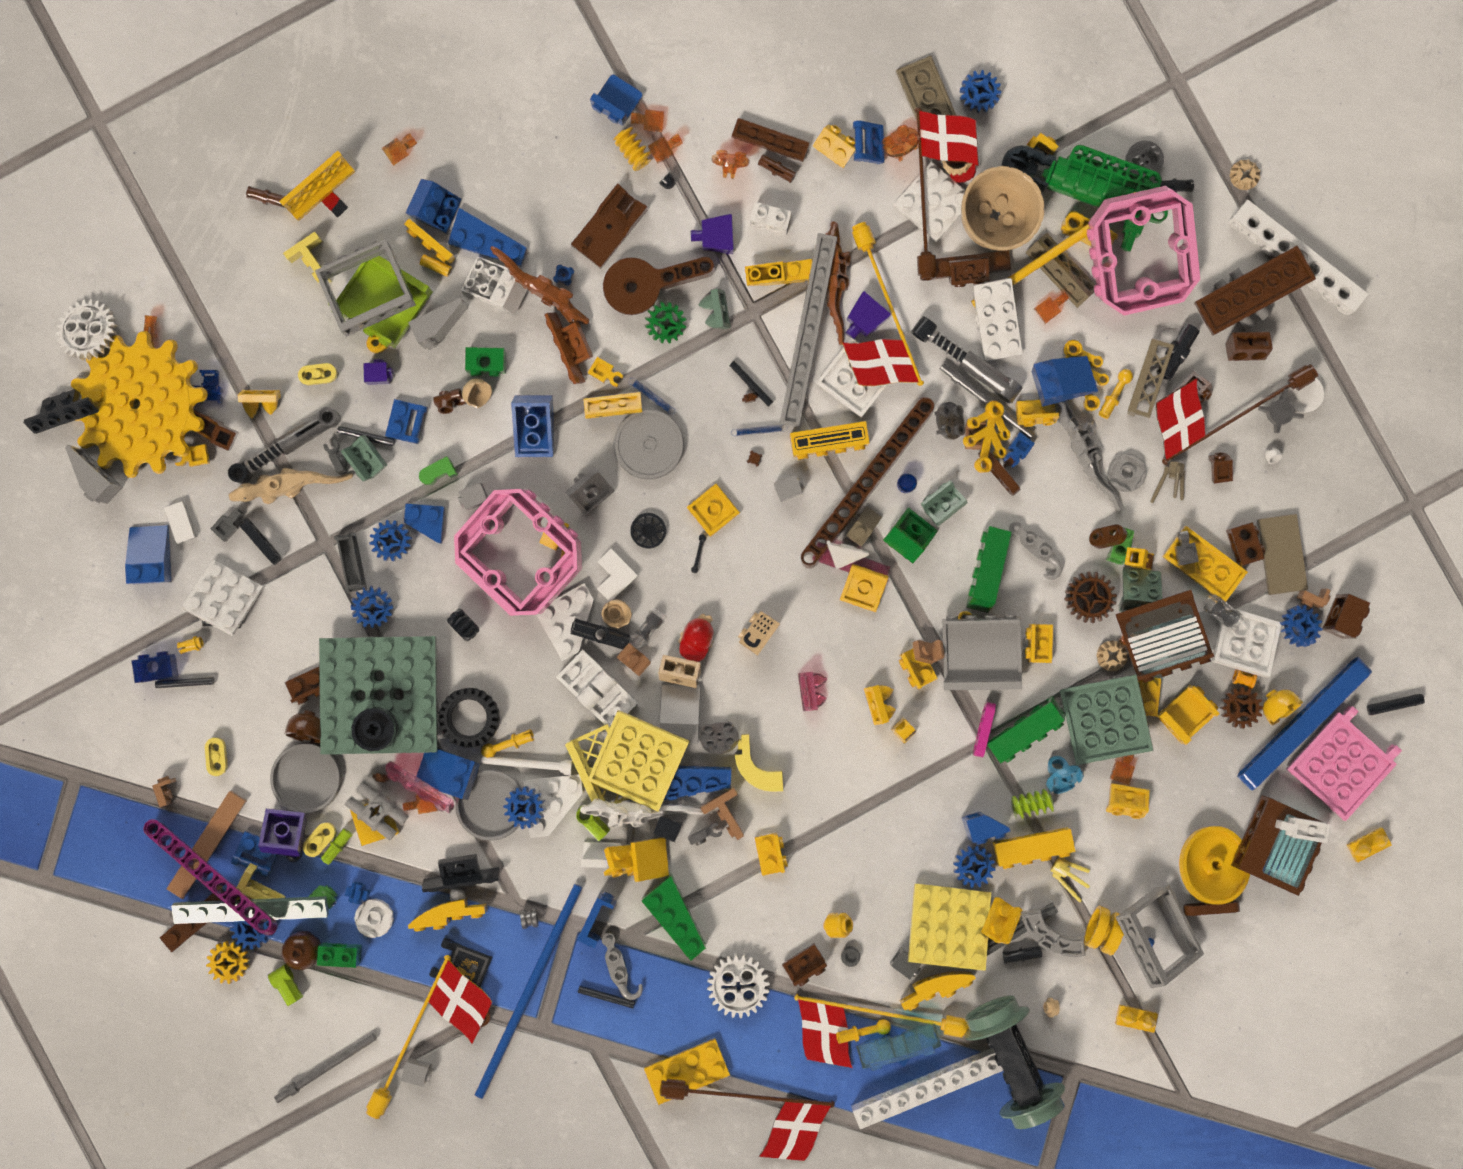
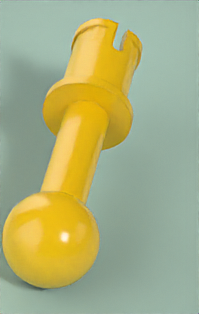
(1124, 376)
(489, 750)
(882, 1027)

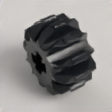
(463, 624)

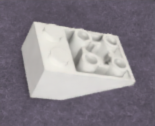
(494, 285)

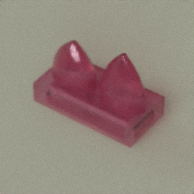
(808, 683)

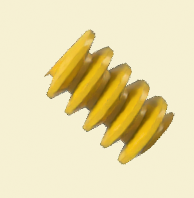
(632, 149)

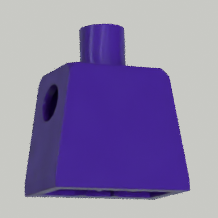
(715, 234)
(866, 316)

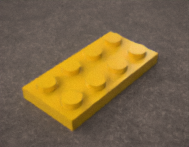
(1213, 571)
(696, 1066)

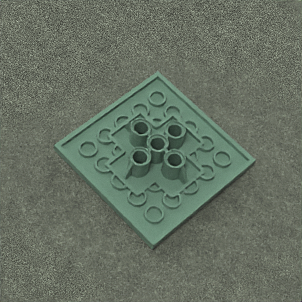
(352, 666)

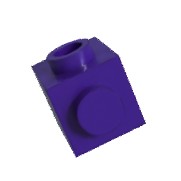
(377, 372)

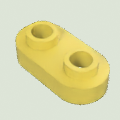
(318, 374)
(213, 756)
(320, 839)

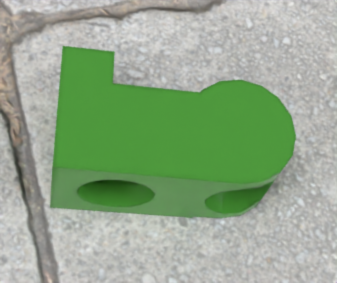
(436, 471)
(1118, 552)

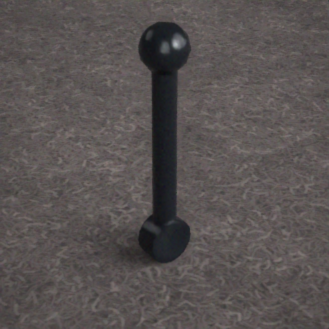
(702, 538)

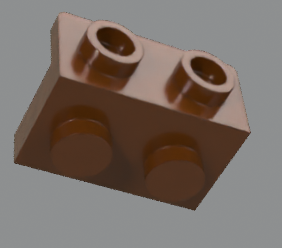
(805, 965)

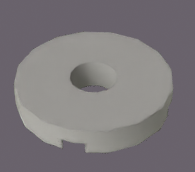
(1115, 473)

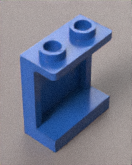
(586, 936)

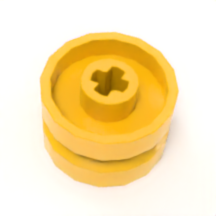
(1103, 931)

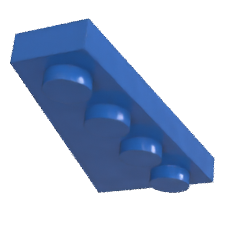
(478, 237)
(698, 779)

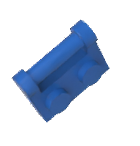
(873, 142)
(400, 420)
(249, 845)

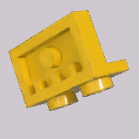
(1032, 413)
(919, 672)
(1150, 695)
(1128, 801)
(770, 854)
(1001, 921)

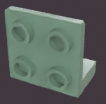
(1140, 588)

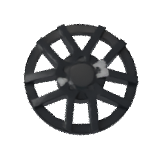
(648, 530)

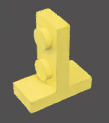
(304, 249)
(254, 889)

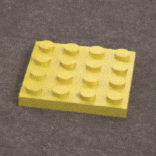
(638, 760)
(949, 927)

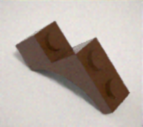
(217, 432)

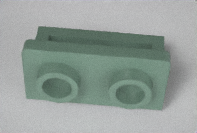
(364, 458)
(943, 503)

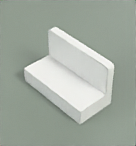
(594, 854)

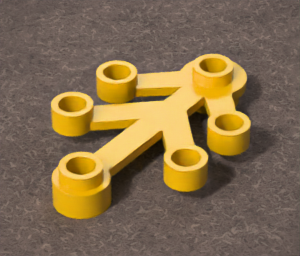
(1080, 352)
(989, 434)

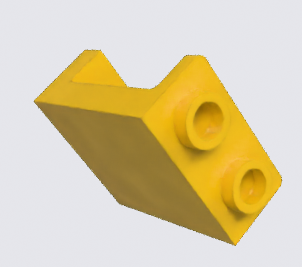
(1188, 713)

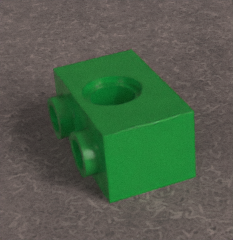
(475, 355)
(339, 955)

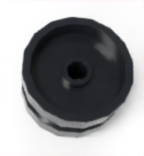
(364, 733)

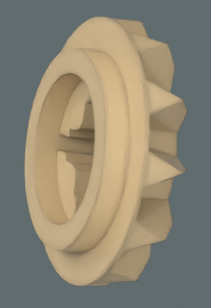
(1236, 175)
(1102, 655)

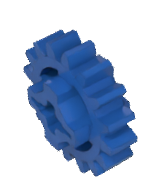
(973, 87)
(389, 547)
(379, 607)
(1301, 626)
(516, 805)
(965, 868)
(246, 933)

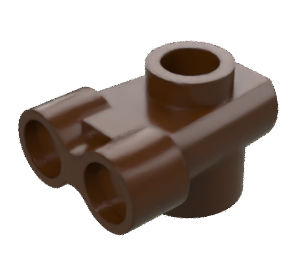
(446, 400)

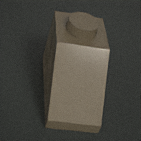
(863, 527)

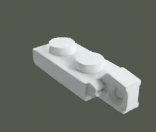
(1305, 829)

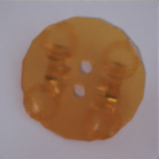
(901, 142)
(730, 162)

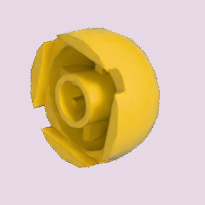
(1280, 705)

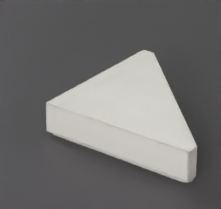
(845, 554)

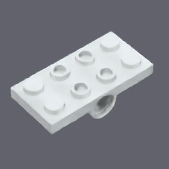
(997, 319)
(595, 688)

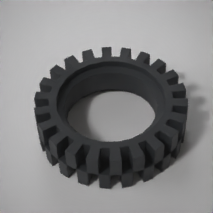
(449, 730)

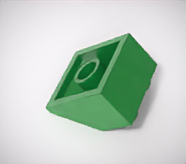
(910, 535)

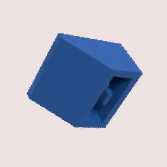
(433, 205)
(981, 827)

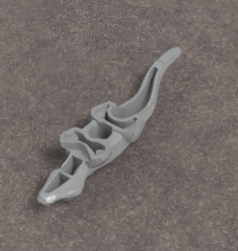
(1086, 450)

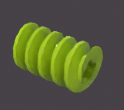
(1032, 803)

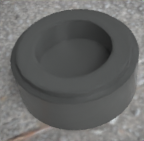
(850, 956)

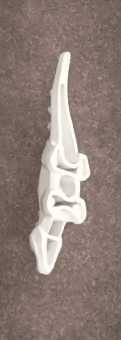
(633, 812)

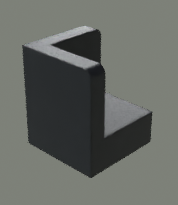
(667, 828)

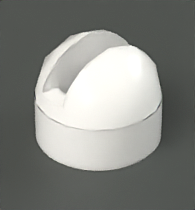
(1273, 455)

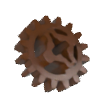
(1247, 702)

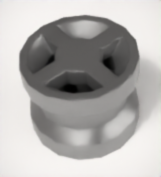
(529, 918)

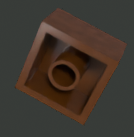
(1346, 616)

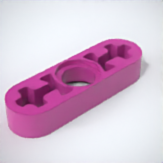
(984, 729)

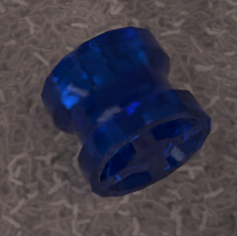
(906, 480)

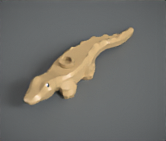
(286, 483)

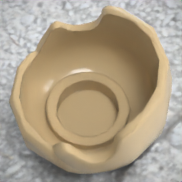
(476, 392)
(616, 614)

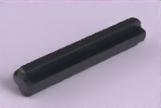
(1395, 704)

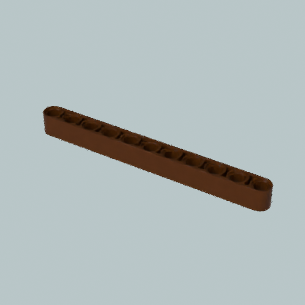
(870, 473)

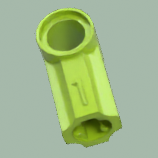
(593, 825)
(283, 980)

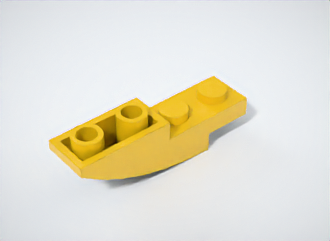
(778, 273)
(440, 915)
(944, 983)

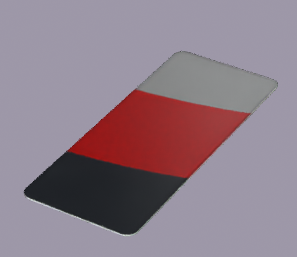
(335, 204)

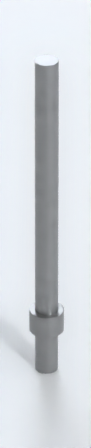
(956, 377)
(294, 1088)

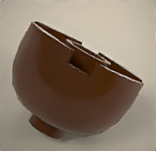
(304, 727)
(300, 950)

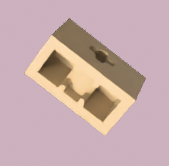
(679, 671)

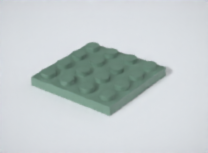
(1106, 719)

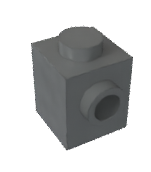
(901, 964)

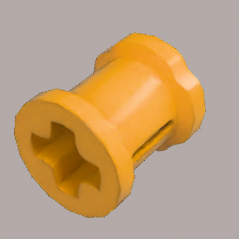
(1244, 678)

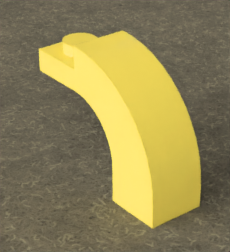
(761, 779)

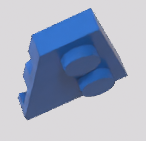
(426, 520)

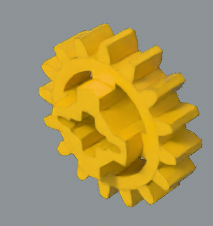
(227, 954)

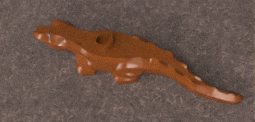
(837, 282)
(543, 289)

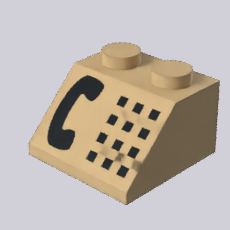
(758, 632)

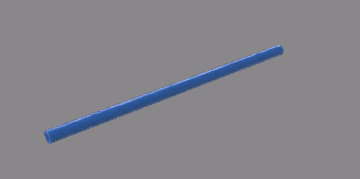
(528, 991)

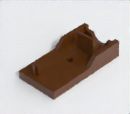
(618, 210)

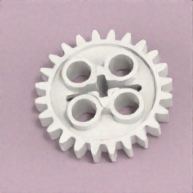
(80, 329)
(736, 968)

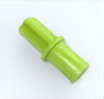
(336, 846)

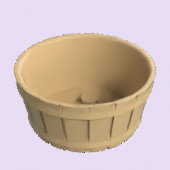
(1010, 194)

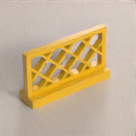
(317, 186)

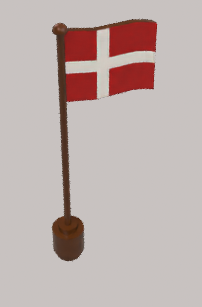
(942, 139)
(1182, 416)
(793, 1128)

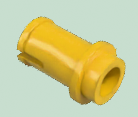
(190, 645)

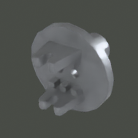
(1151, 152)
(950, 420)
(721, 744)

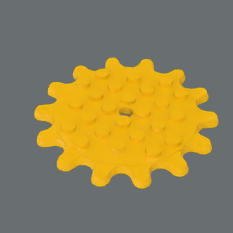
(164, 407)

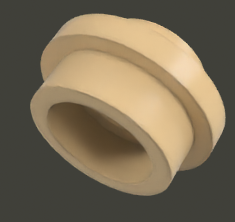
(1051, 1007)

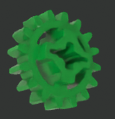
(666, 314)

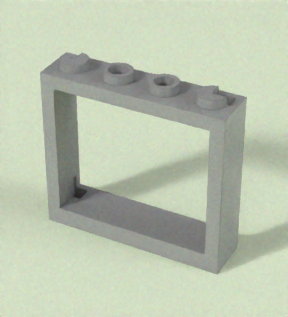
(376, 314)
(1141, 946)

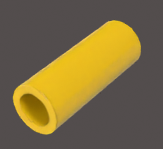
(435, 265)

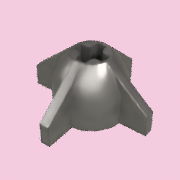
(1280, 412)

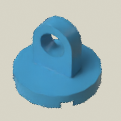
(1064, 778)

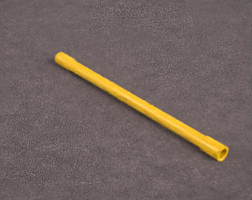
(1047, 256)

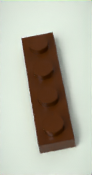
(770, 139)
(997, 263)
(182, 932)

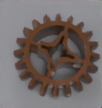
(1091, 589)

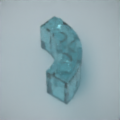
(900, 1047)

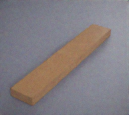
(208, 841)

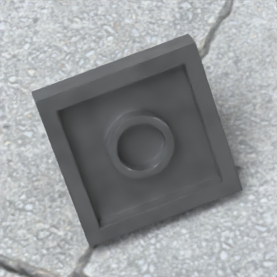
(589, 490)

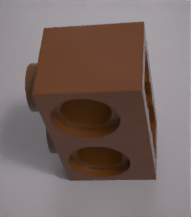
(1249, 346)
(1240, 546)

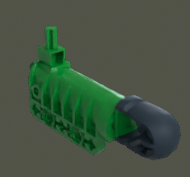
(1088, 179)

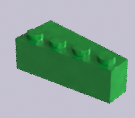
(988, 570)
(1027, 730)
(673, 914)

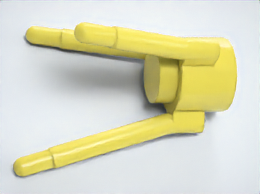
(1061, 868)

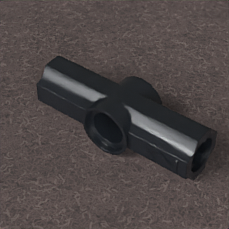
(1180, 351)
(588, 631)

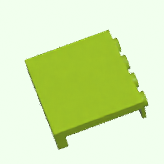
(375, 285)

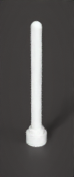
(565, 767)

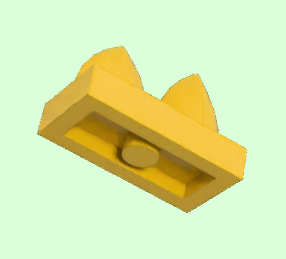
(251, 398)
(875, 697)
(1369, 844)
(1136, 1018)

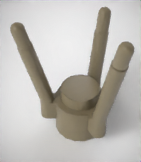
(1175, 472)

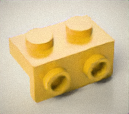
(835, 145)
(1039, 643)
(619, 861)

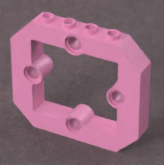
(1160, 293)
(478, 526)

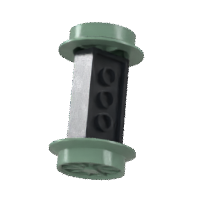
(1032, 1100)

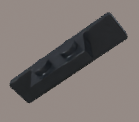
(61, 410)
(460, 872)

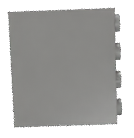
(982, 652)

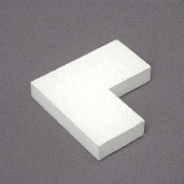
(620, 576)

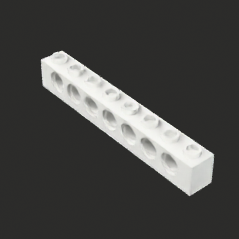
(1323, 270)
(926, 1088)

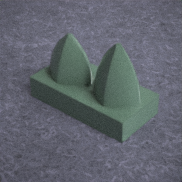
(716, 301)

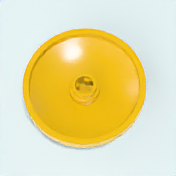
(1207, 865)

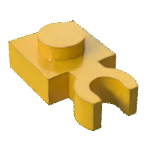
(602, 371)
(197, 456)

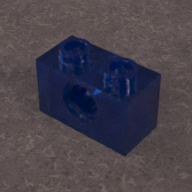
(166, 667)

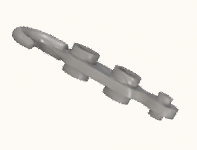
(1037, 547)
(617, 967)

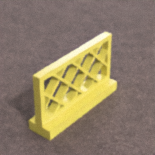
(582, 766)

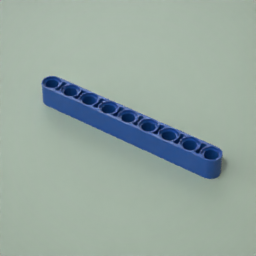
(1304, 723)

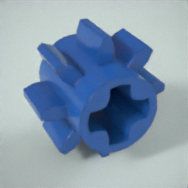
(357, 893)

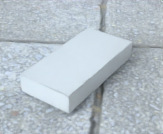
(180, 522)

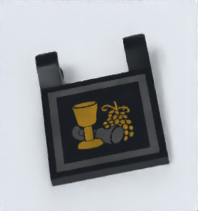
(467, 960)

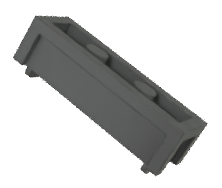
(351, 562)

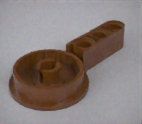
(648, 282)

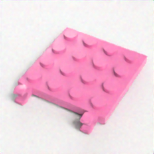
(1342, 764)

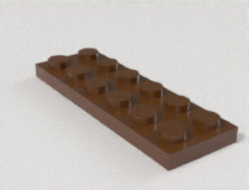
(1254, 290)

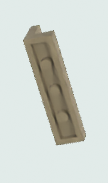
(1060, 272)
(1142, 380)

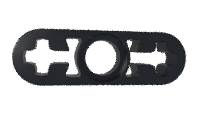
(260, 541)

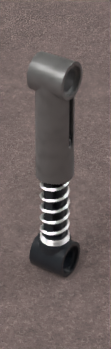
(1004, 386)
(286, 444)

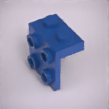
(616, 100)

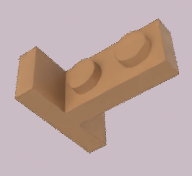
(724, 812)

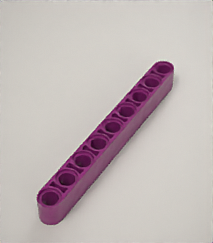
(216, 883)

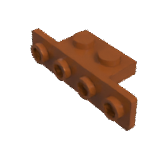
(571, 344)

